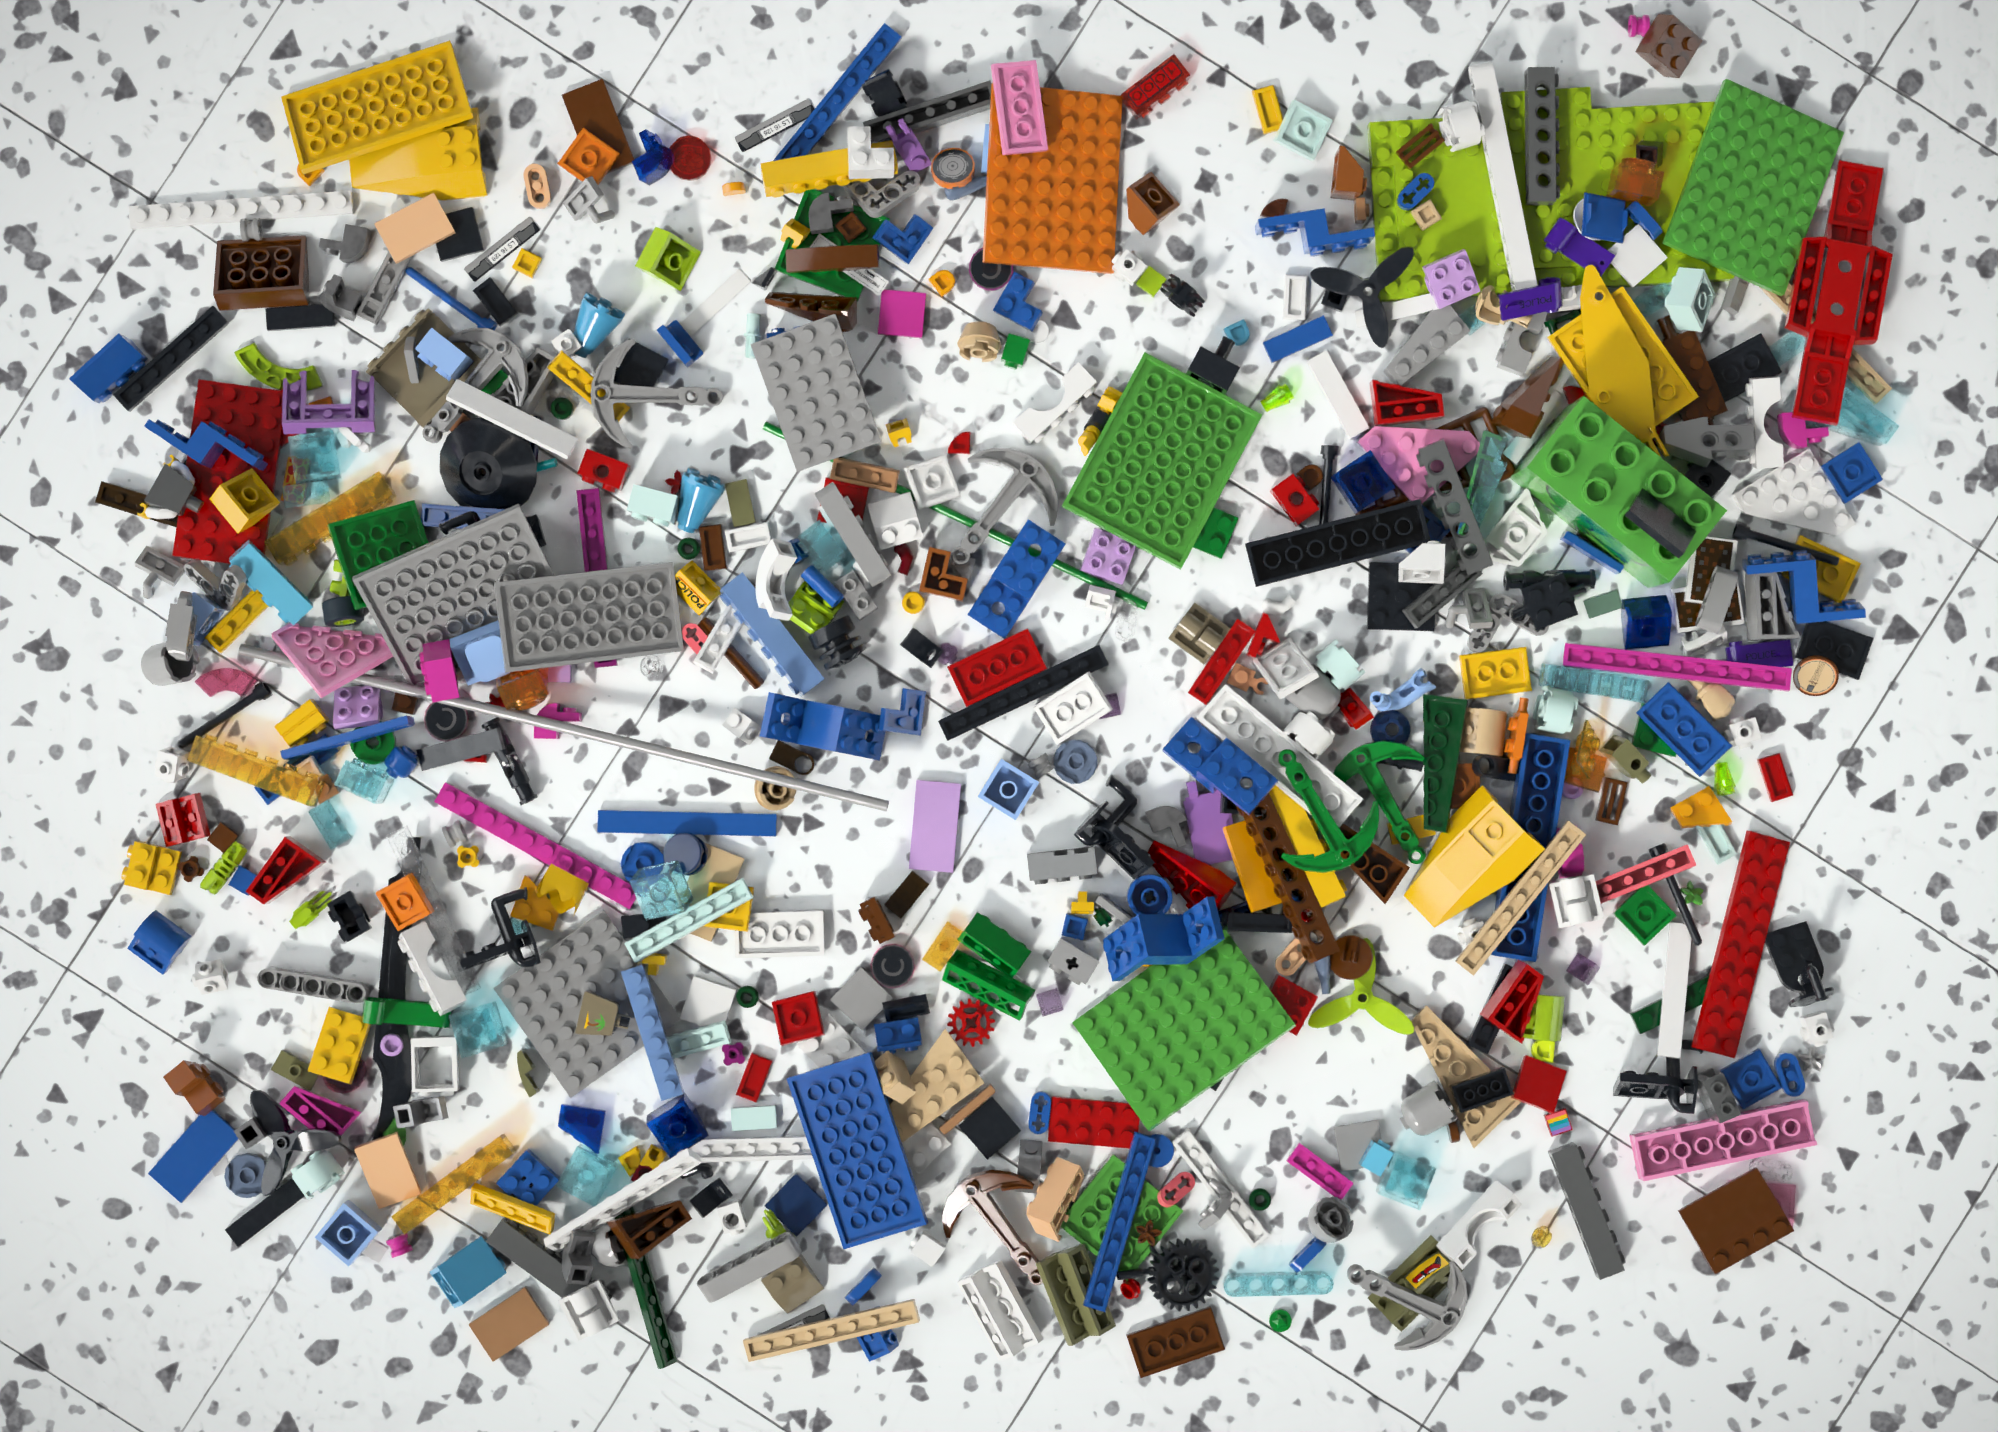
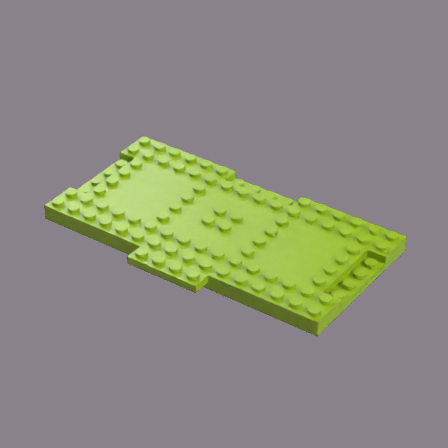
(1589, 149)

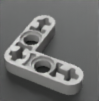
(874, 197)
(224, 591)
(1497, 616)

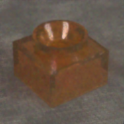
(1635, 181)
(523, 688)

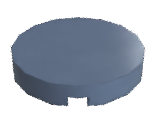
(1075, 761)
(245, 1175)

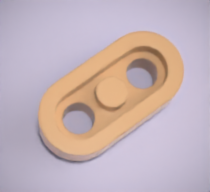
(537, 187)
(1293, 956)

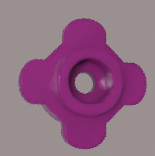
(728, 1049)

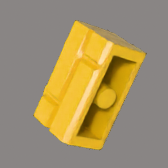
(302, 723)

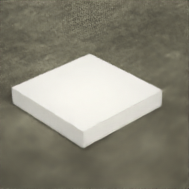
(1636, 256)
(932, 482)
(707, 1002)

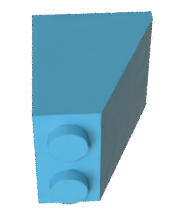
(468, 1272)

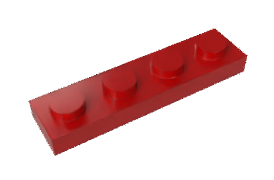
(1221, 661)

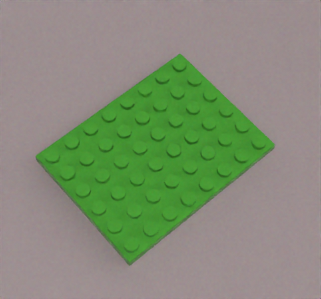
(1753, 187)
(1162, 461)
(1183, 1029)

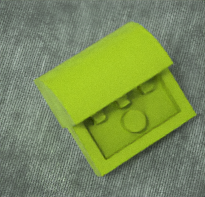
(810, 609)
(1546, 1018)

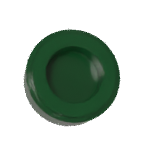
(562, 408)

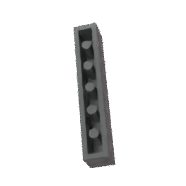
(933, 112)
(1586, 1210)
(532, 1256)

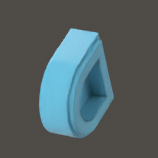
(1238, 332)

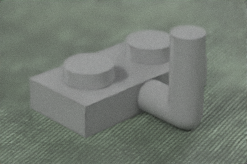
(583, 202)
(159, 567)
(1475, 607)
(1216, 1210)

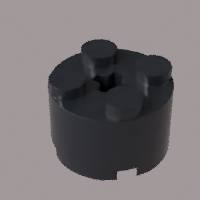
(884, 93)

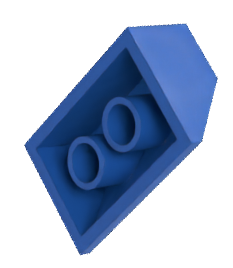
(109, 368)

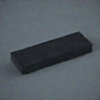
(299, 317)

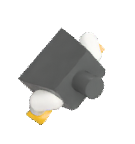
(171, 493)

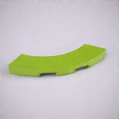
(271, 374)

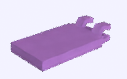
(1206, 825)

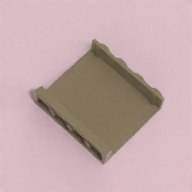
(390, 370)

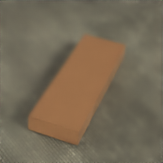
(865, 474)
(967, 1109)

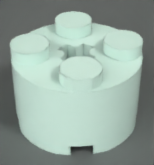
(1339, 665)
(1554, 710)
(317, 1174)

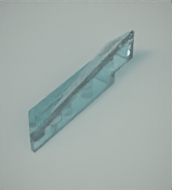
(1485, 476)

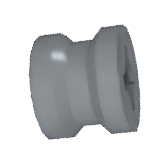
(251, 229)
(1041, 766)
(454, 833)

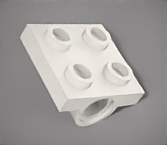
(1576, 901)
(589, 1310)

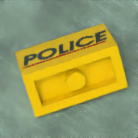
(696, 587)

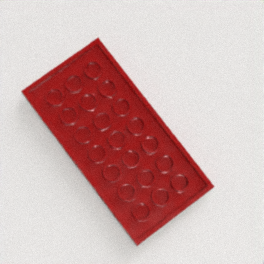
(255, 419)

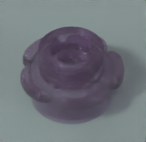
(951, 658)

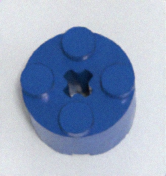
(1144, 884)

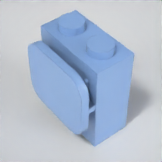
(479, 654)

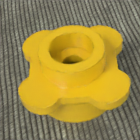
(463, 861)

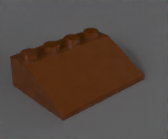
(261, 273)
(1735, 1220)

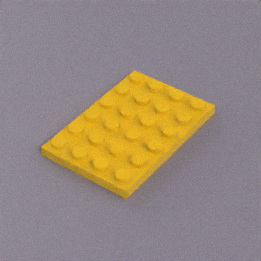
(1668, 384)

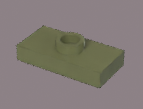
(294, 1070)

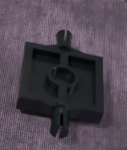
(1549, 601)

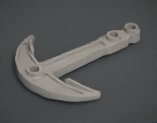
(488, 367)
(622, 393)
(1014, 487)
(1430, 1308)

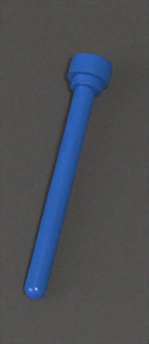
(450, 300)

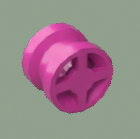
(1638, 25)
(399, 1245)

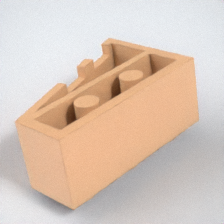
(1054, 1197)

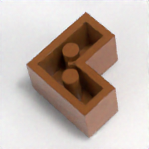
(937, 581)
(196, 1085)

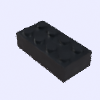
(1481, 1089)

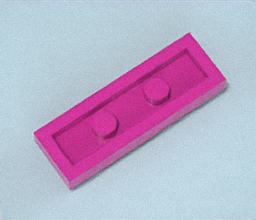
(1319, 1171)

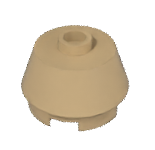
(979, 341)
(774, 796)

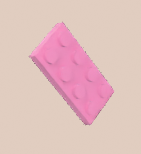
(1019, 107)

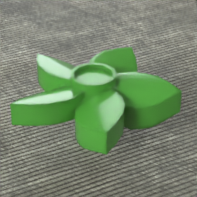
(1693, 895)

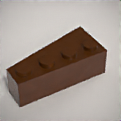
(1376, 868)

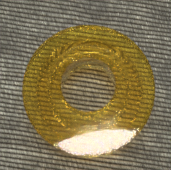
(1541, 1236)

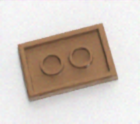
(509, 1324)

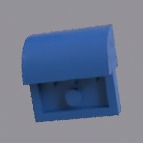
(158, 941)

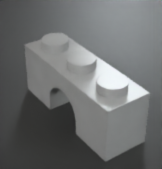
(1513, 356)

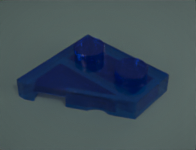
(583, 1124)

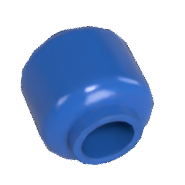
(401, 762)

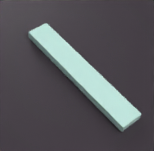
(689, 921)

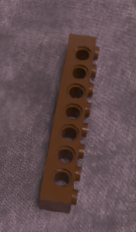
(1298, 882)

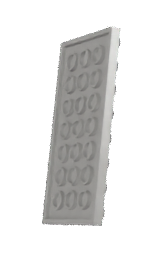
(588, 617)

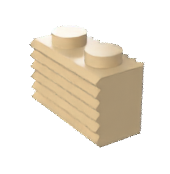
(895, 1077)

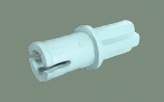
(752, 333)

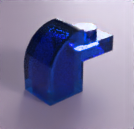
(655, 162)

